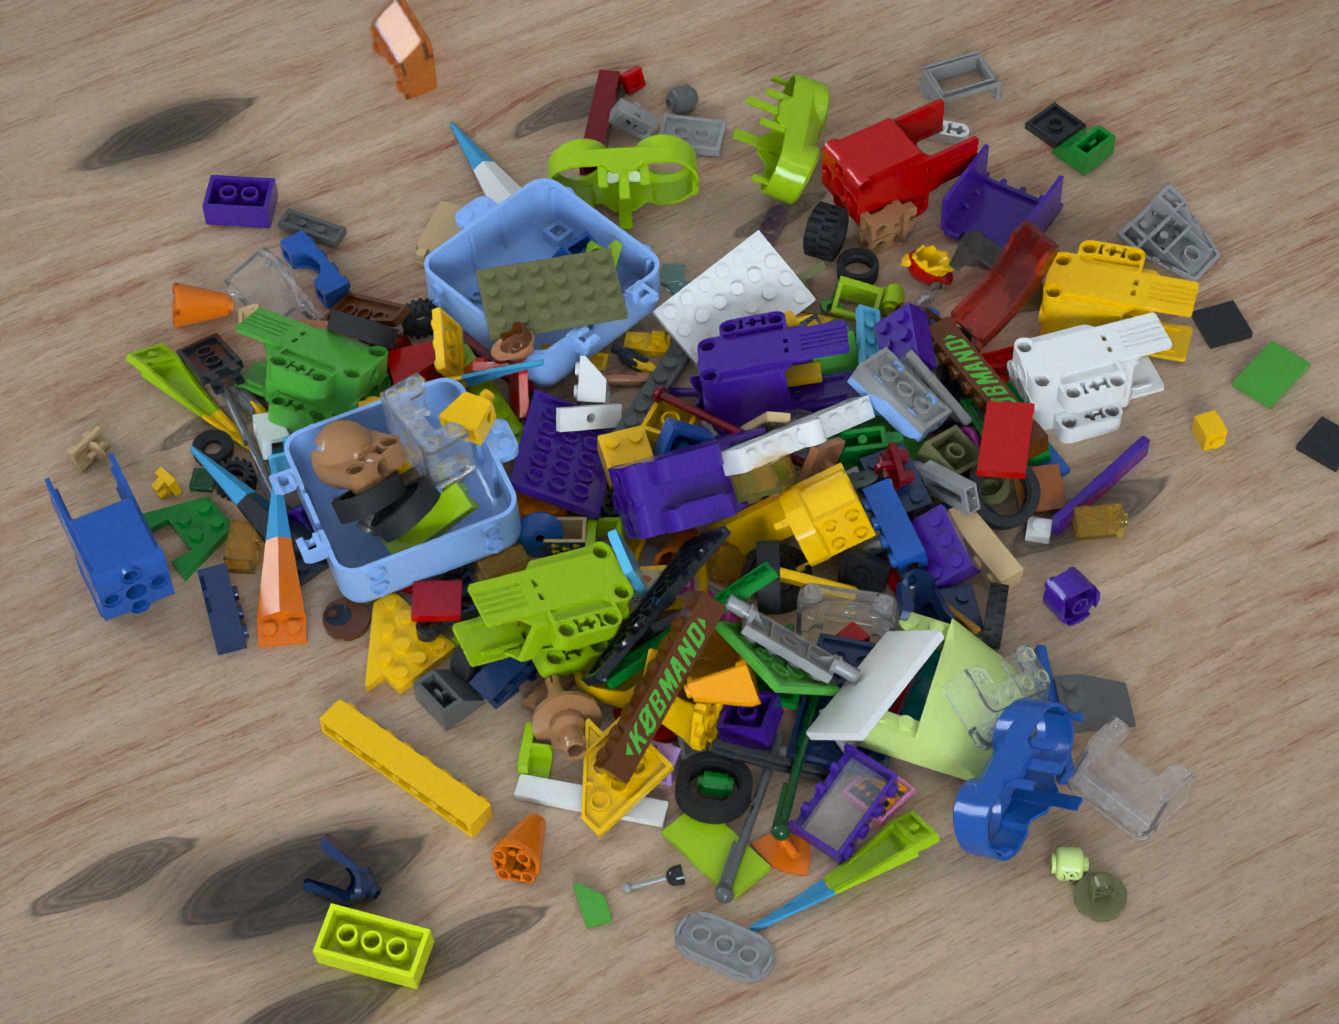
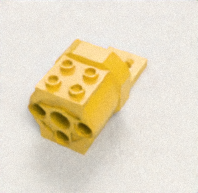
(818, 511)

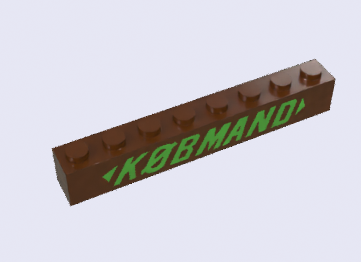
(976, 375)
(659, 686)

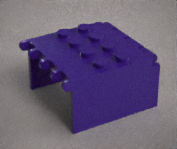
(994, 207)

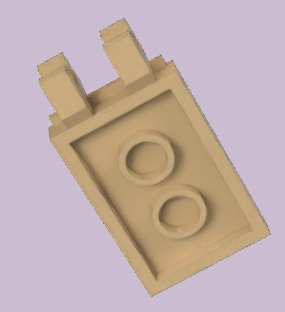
(439, 230)

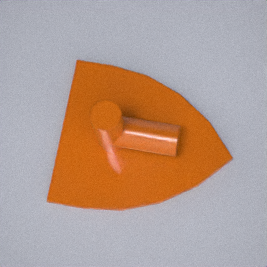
(786, 855)

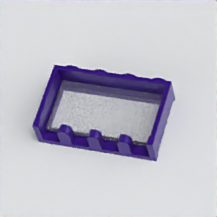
(845, 804)

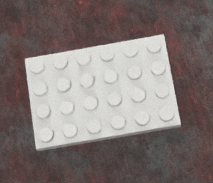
(739, 285)

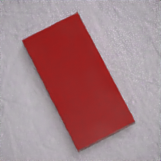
(1006, 439)

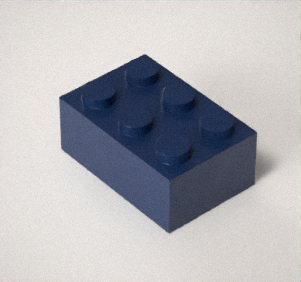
(913, 496)

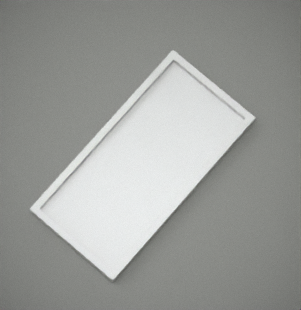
(881, 680)

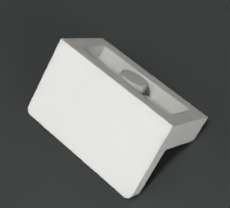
(267, 433)

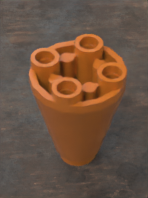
(521, 850)

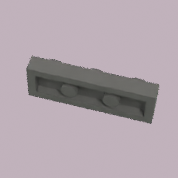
(318, 229)

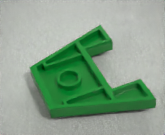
(198, 525)

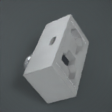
(633, 118)

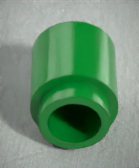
(715, 785)

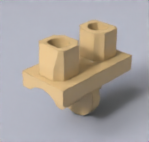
(88, 449)

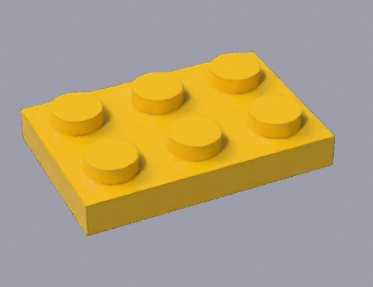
(447, 344)

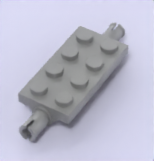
(789, 645)

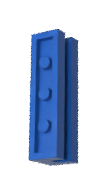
(894, 526)

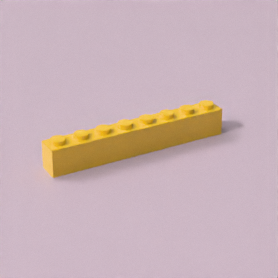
(406, 767)

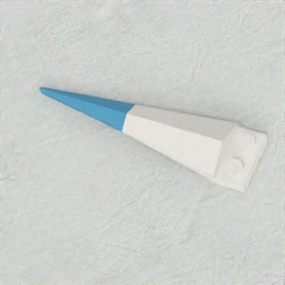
(491, 177)

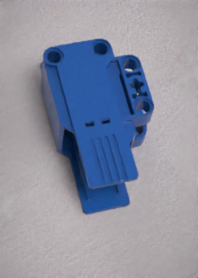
(116, 552)

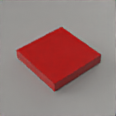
(436, 601)

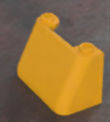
(722, 676)

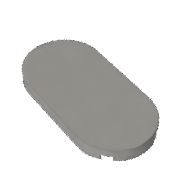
(724, 947)

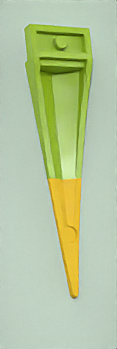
(168, 373)

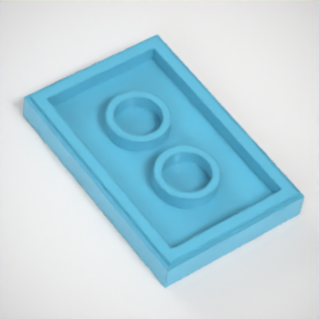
(628, 563)

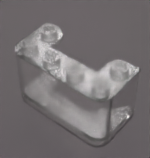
(436, 454)

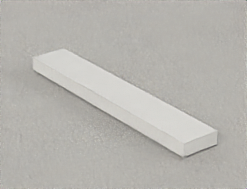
(569, 797)

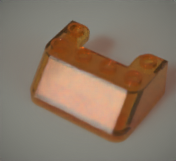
(406, 47)

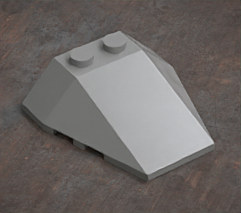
(1171, 236)

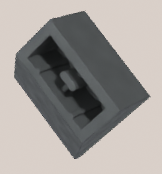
(446, 696)

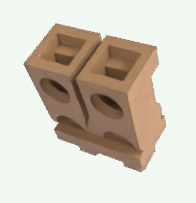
(886, 227)

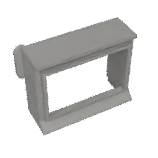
(955, 66)

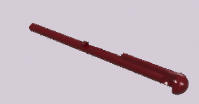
(659, 394)

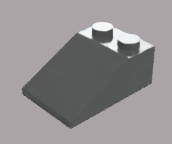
(1096, 700)

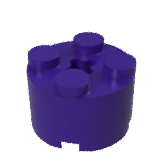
(1070, 596)

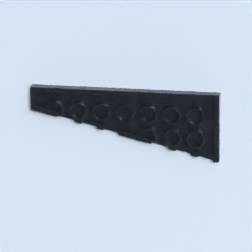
(660, 596)

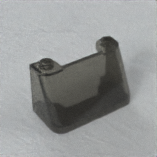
(983, 251)

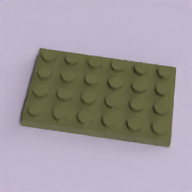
(552, 293)

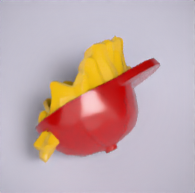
(929, 265)

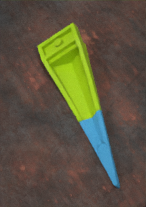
(886, 850)

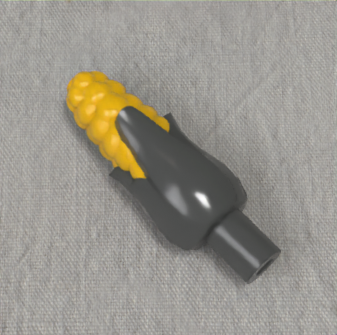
(247, 401)

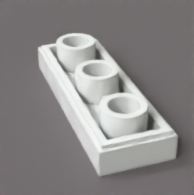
(599, 417)

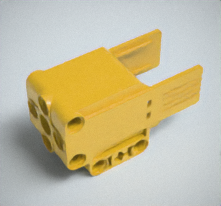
(1111, 285)

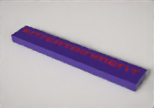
(1101, 483)

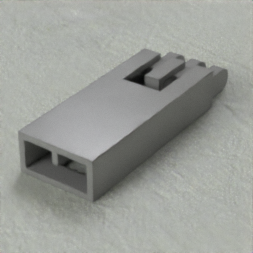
(949, 486)

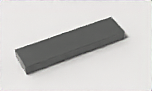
(916, 365)

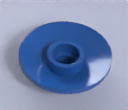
(538, 524)

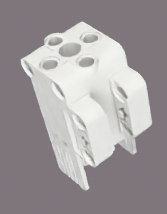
(1082, 384)

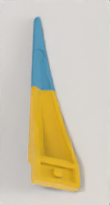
(475, 378)

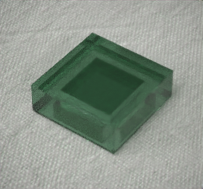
(201, 481)

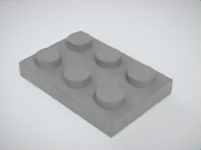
(701, 133)

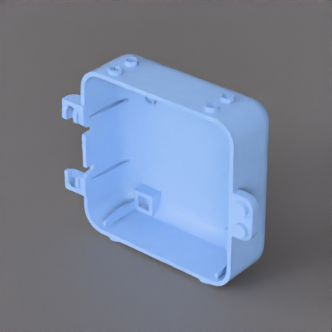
(532, 228)
(362, 561)

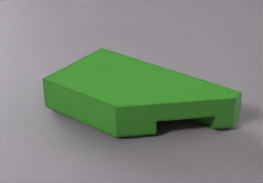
(592, 906)

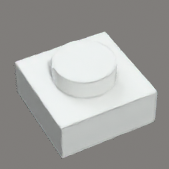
(1038, 530)

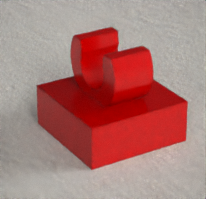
(632, 80)

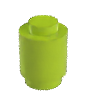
(891, 296)

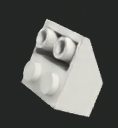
(592, 385)

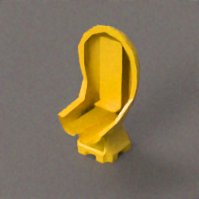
(688, 719)

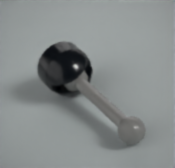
(673, 876)

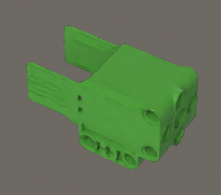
(313, 376)

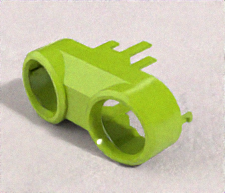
(791, 147)
(623, 173)

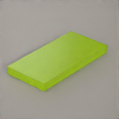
(708, 849)

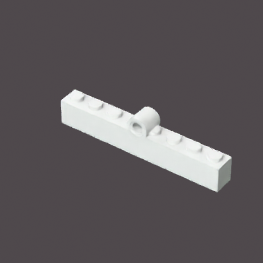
(797, 435)

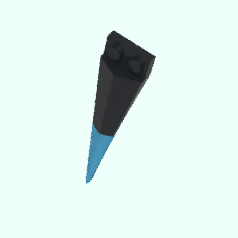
(256, 511)

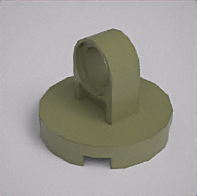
(1100, 896)

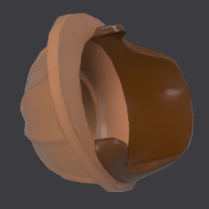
(514, 344)

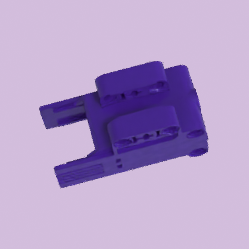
(748, 362)
(677, 488)

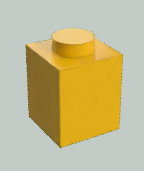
(1209, 430)

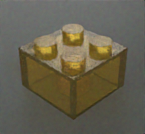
(765, 480)

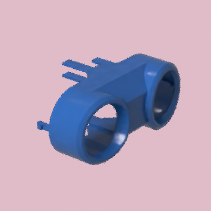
(1017, 780)

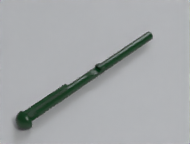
(779, 828)

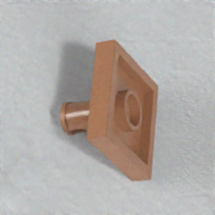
(821, 458)

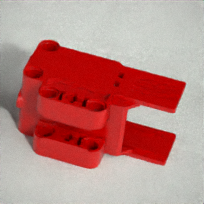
(886, 164)

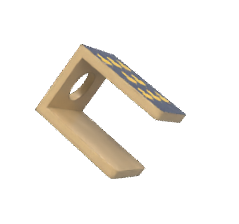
(572, 528)

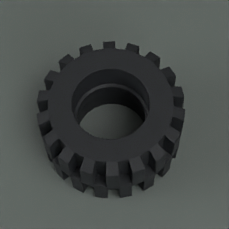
(825, 231)

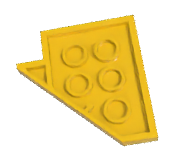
(396, 651)
(604, 798)

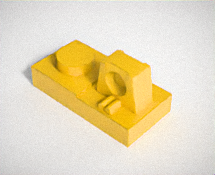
(648, 344)

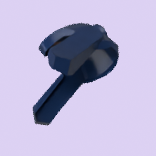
(917, 590)
(362, 879)

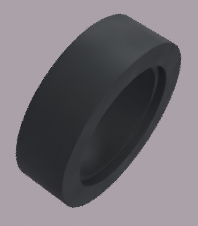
(362, 329)
(1030, 504)
(354, 506)
(406, 511)
(769, 596)
(790, 598)
(713, 811)

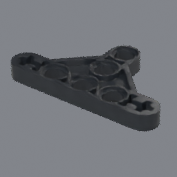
(468, 611)

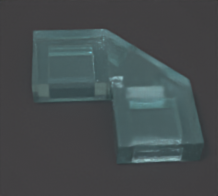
(673, 277)

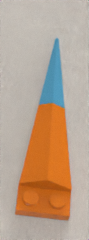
(281, 604)

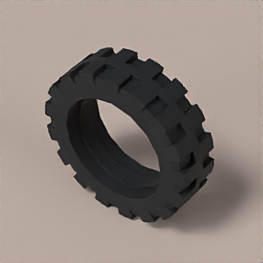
(995, 615)

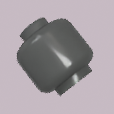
(681, 99)

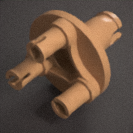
(563, 717)

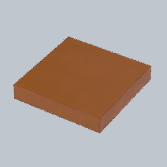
(1051, 487)

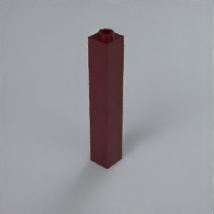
(604, 99)

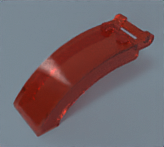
(1006, 284)

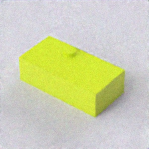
(373, 946)

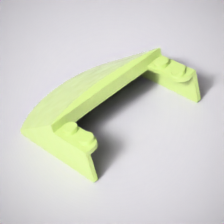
(939, 737)

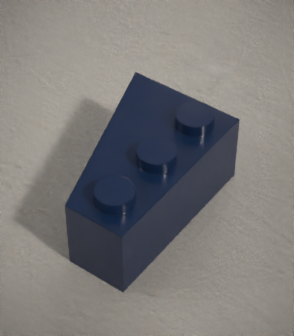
(222, 609)
(501, 679)

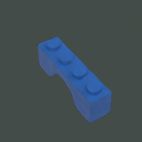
(302, 252)

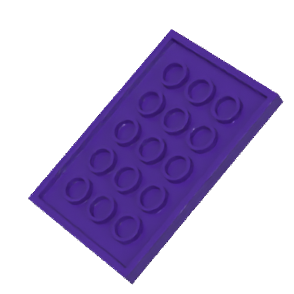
(556, 464)

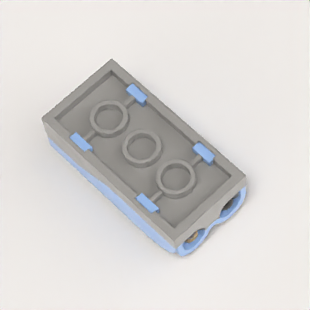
(899, 395)

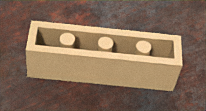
(989, 552)

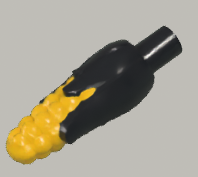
(633, 359)

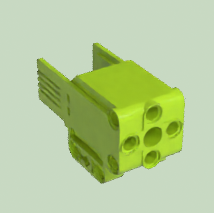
(562, 606)

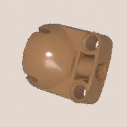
(355, 456)

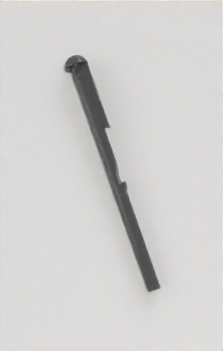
(262, 477)
(723, 891)

